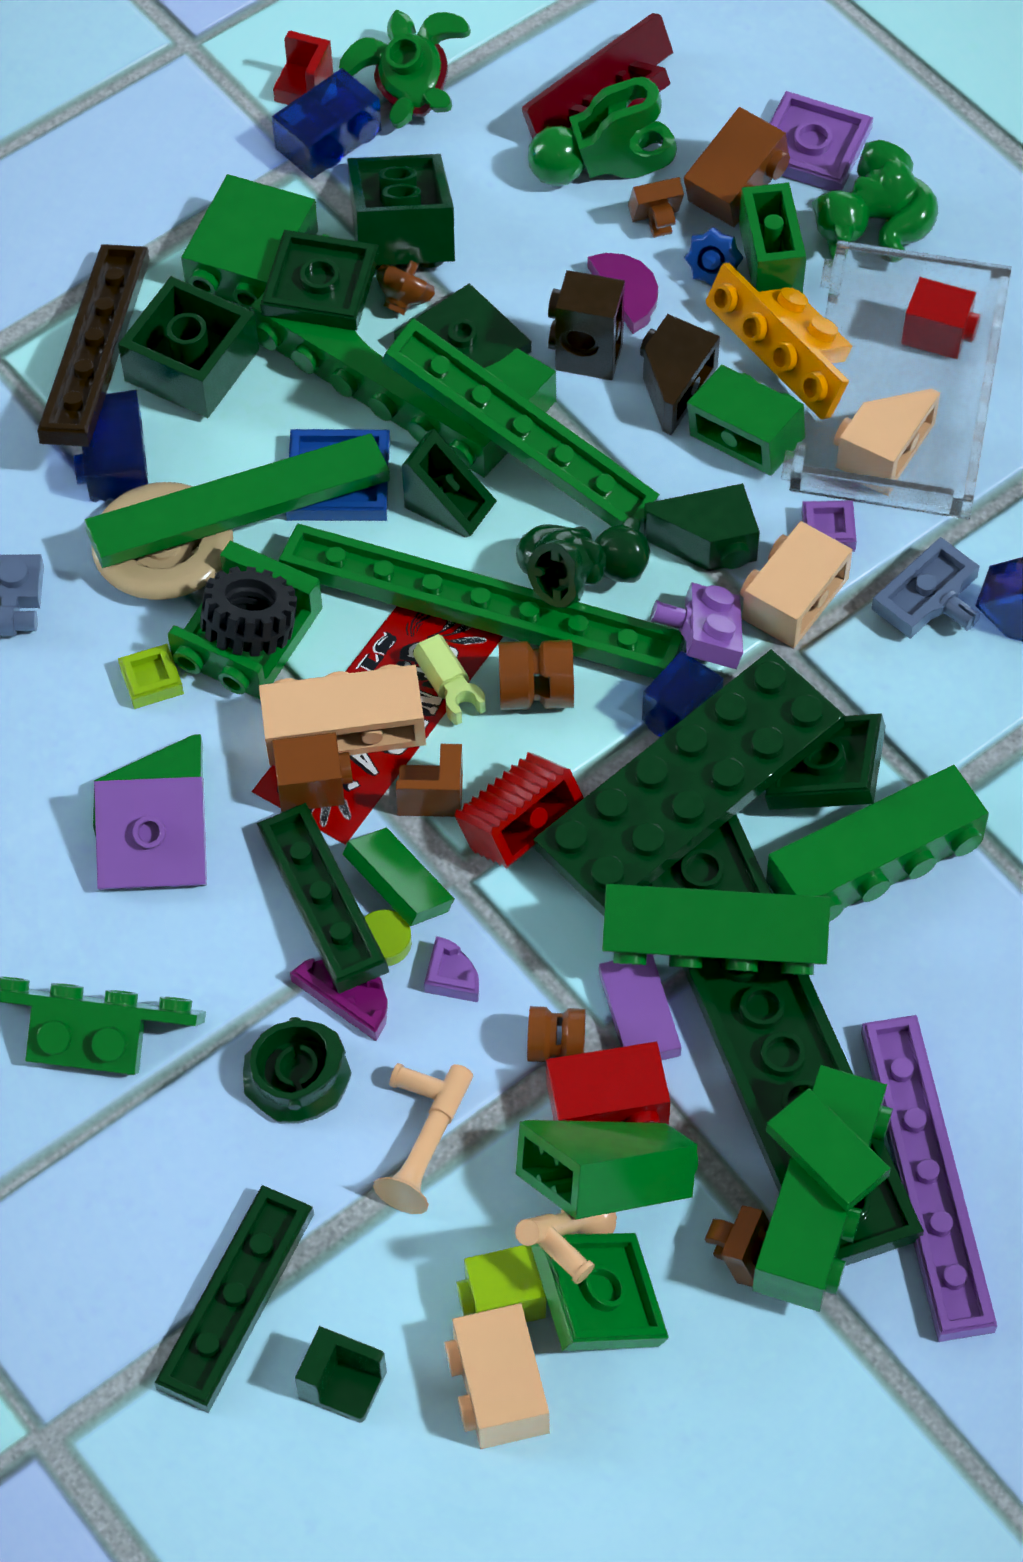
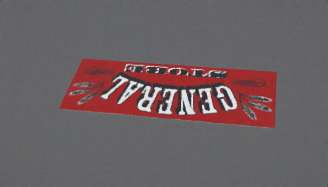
(377, 771)

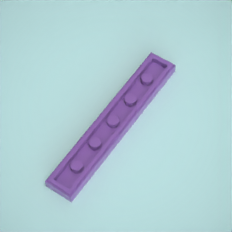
(929, 1174)

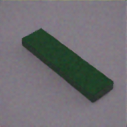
(323, 898)
(234, 1299)

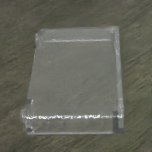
(869, 305)

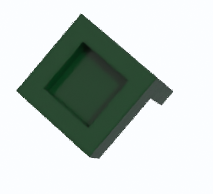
(341, 1374)

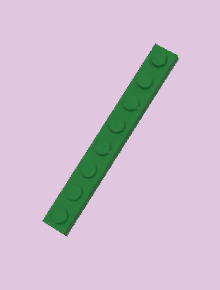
(480, 601)

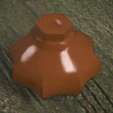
(403, 288)

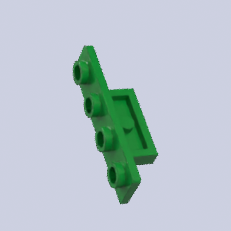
(91, 1030)

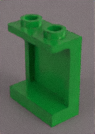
(241, 237)
(245, 673)

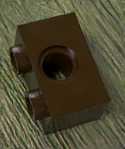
(587, 324)

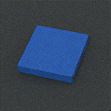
(361, 505)

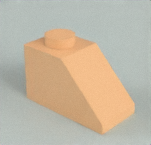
(886, 434)

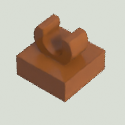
(657, 203)
(740, 1242)

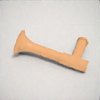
(404, 1188)
(548, 1233)

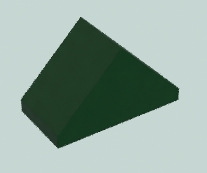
(443, 487)

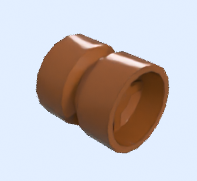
(517, 680)

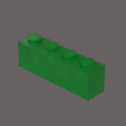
(882, 843)
(716, 925)
(807, 1223)

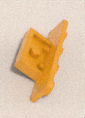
(785, 336)

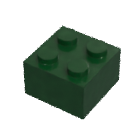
(189, 346)

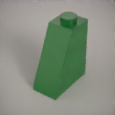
(605, 1165)

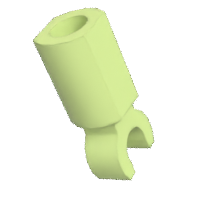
(448, 677)

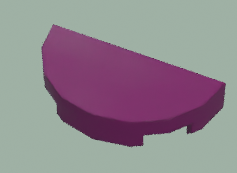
(640, 285)
(361, 1006)

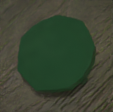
(296, 1071)

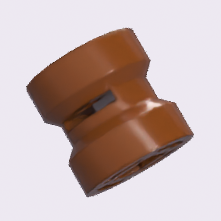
(543, 1033)

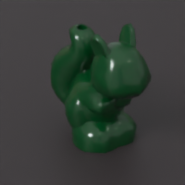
(566, 559)

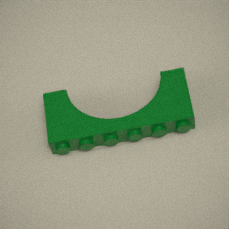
(357, 372)

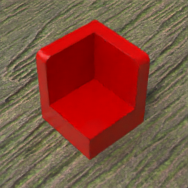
(305, 67)

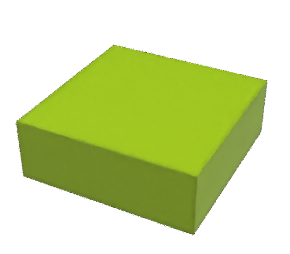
(150, 676)

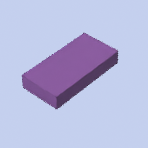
(639, 1006)

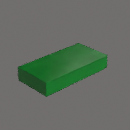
(398, 876)
(828, 1149)

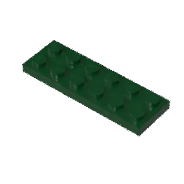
(690, 780)

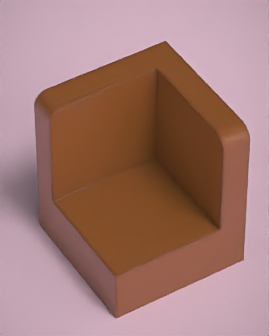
(432, 788)

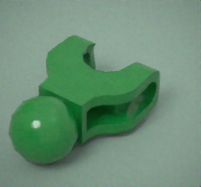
(606, 137)

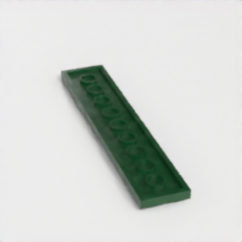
(776, 1039)

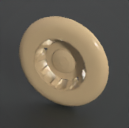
(168, 571)

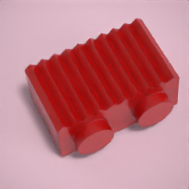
(517, 808)

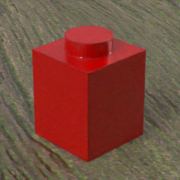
(940, 318)

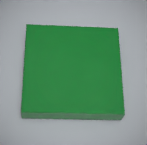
(612, 1304)

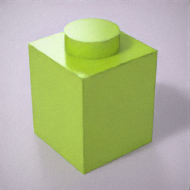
(501, 1281)

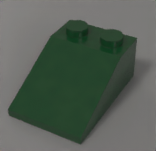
(403, 208)

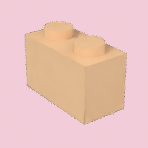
(795, 583)
(499, 1375)

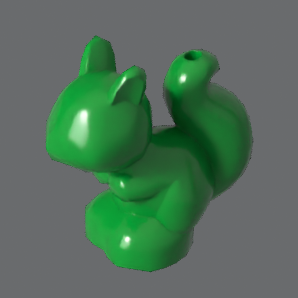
(881, 191)

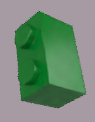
(772, 237)
(746, 419)

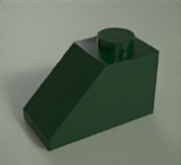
(705, 527)

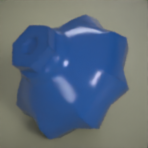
(709, 252)

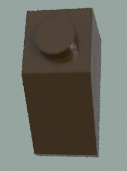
(676, 366)

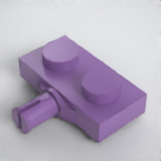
(708, 624)

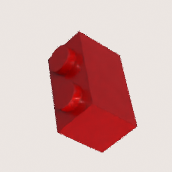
(609, 1085)

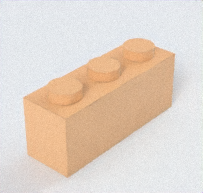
(364, 708)

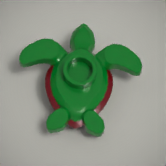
(411, 66)

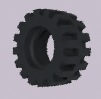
(248, 611)

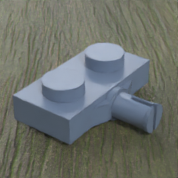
(928, 590)

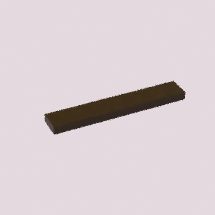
(93, 346)

